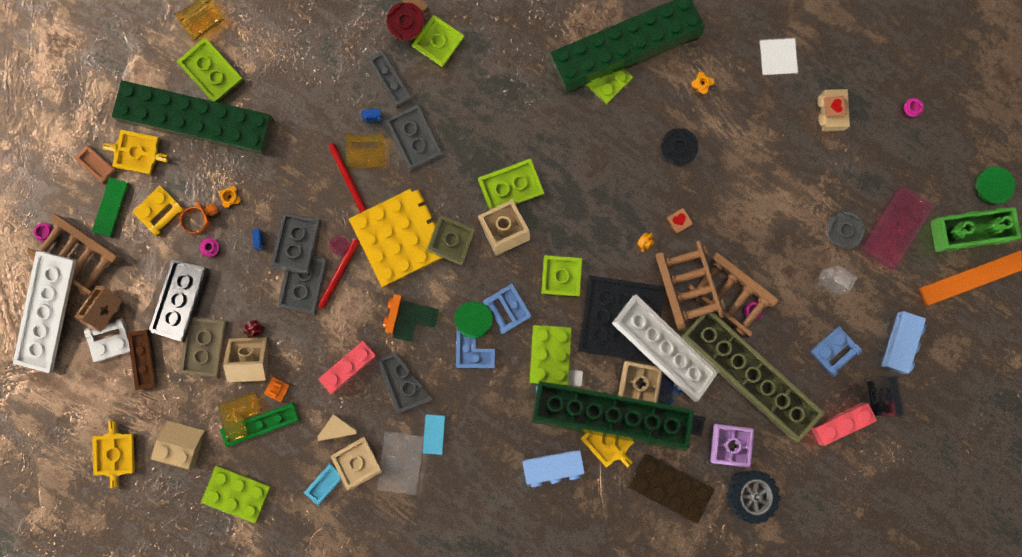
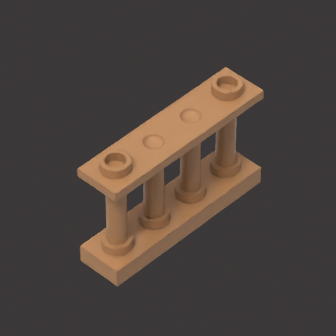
(92, 246)
(750, 288)
(676, 298)

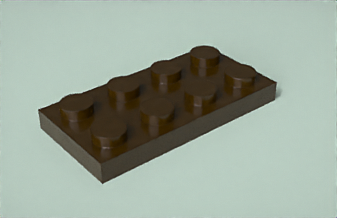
(671, 488)

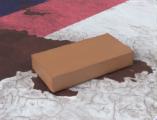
(95, 164)

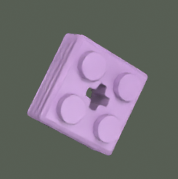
(740, 455)

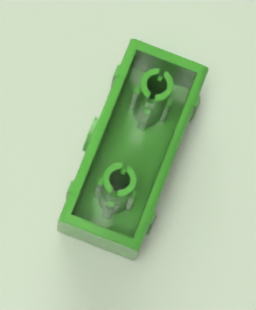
(975, 229)

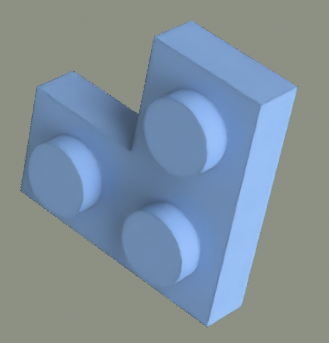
(469, 357)

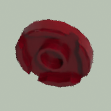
(405, 21)

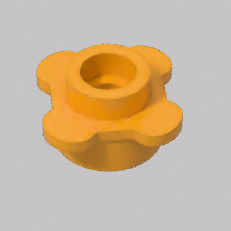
(707, 83)
(234, 197)
(646, 241)

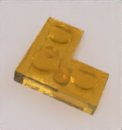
(234, 411)

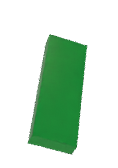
(110, 207)

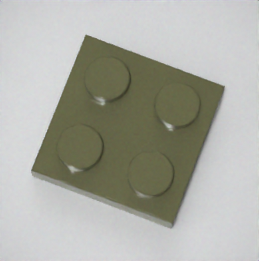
(450, 240)

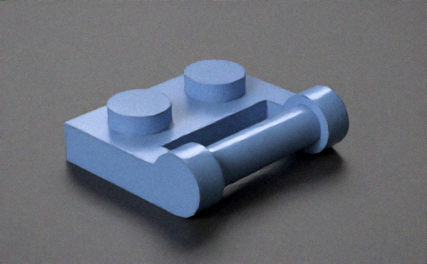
(513, 306)
(831, 346)

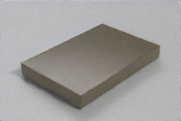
(203, 347)

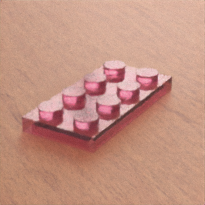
(897, 227)

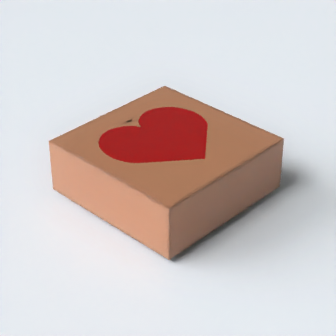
(834, 106)
(679, 221)

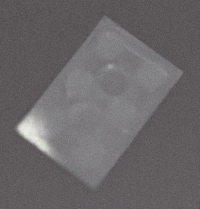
(400, 463)

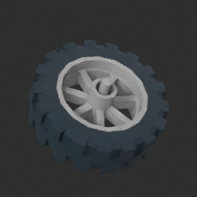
(736, 496)

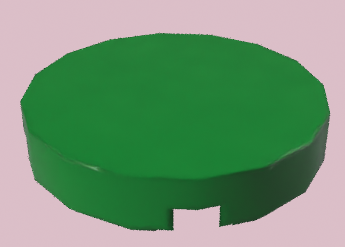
(995, 185)
(473, 319)

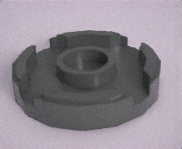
(845, 230)

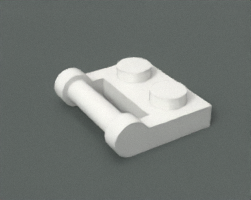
(109, 346)

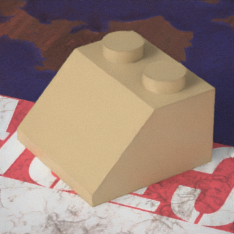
(504, 227)
(246, 359)
(178, 445)

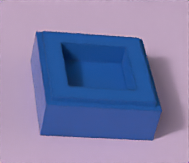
(371, 115)
(258, 239)

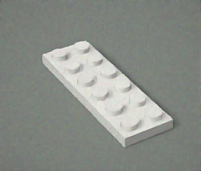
(44, 311)
(665, 348)

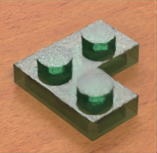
(413, 314)

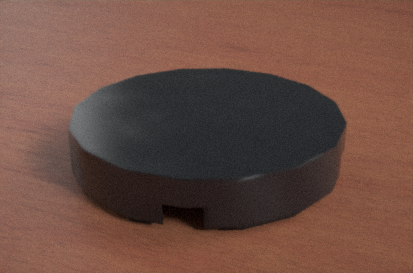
(679, 147)

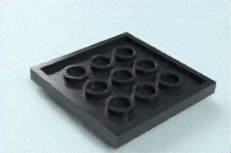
(602, 305)

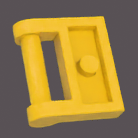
(154, 206)

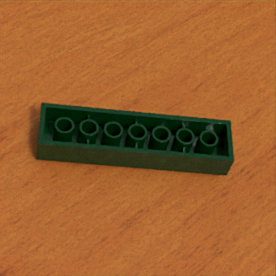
(626, 43)
(193, 117)
(613, 416)

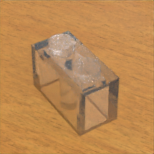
(837, 280)

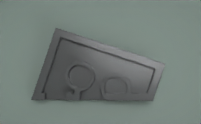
(401, 384)

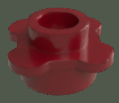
(253, 329)

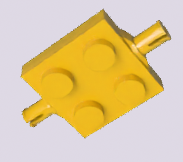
(135, 152)
(608, 448)
(113, 454)

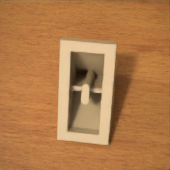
(336, 428)

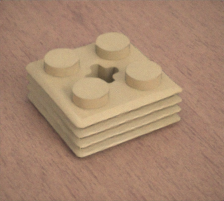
(650, 376)

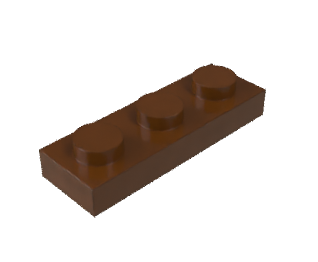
(142, 360)

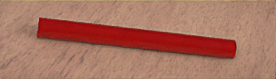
(347, 177)
(338, 273)

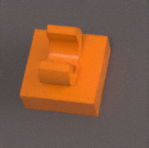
(277, 389)

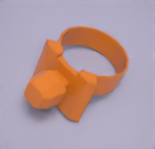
(210, 210)

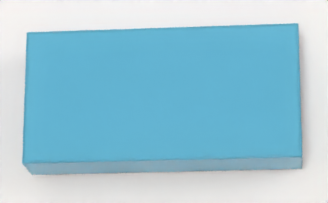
(433, 434)
(323, 484)

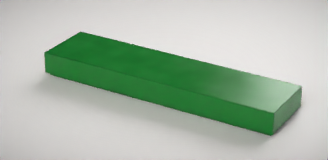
(266, 422)

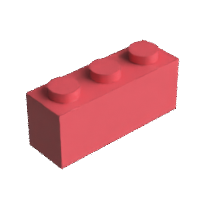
(347, 367)
(843, 424)

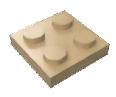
(356, 463)

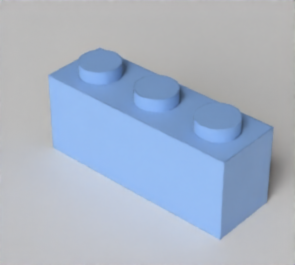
(904, 342)
(553, 468)

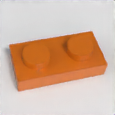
(394, 307)

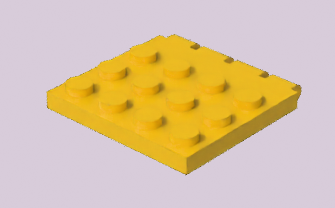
(396, 236)

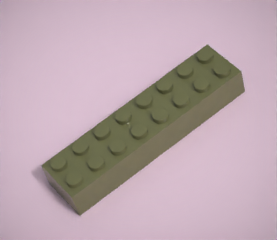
(752, 376)

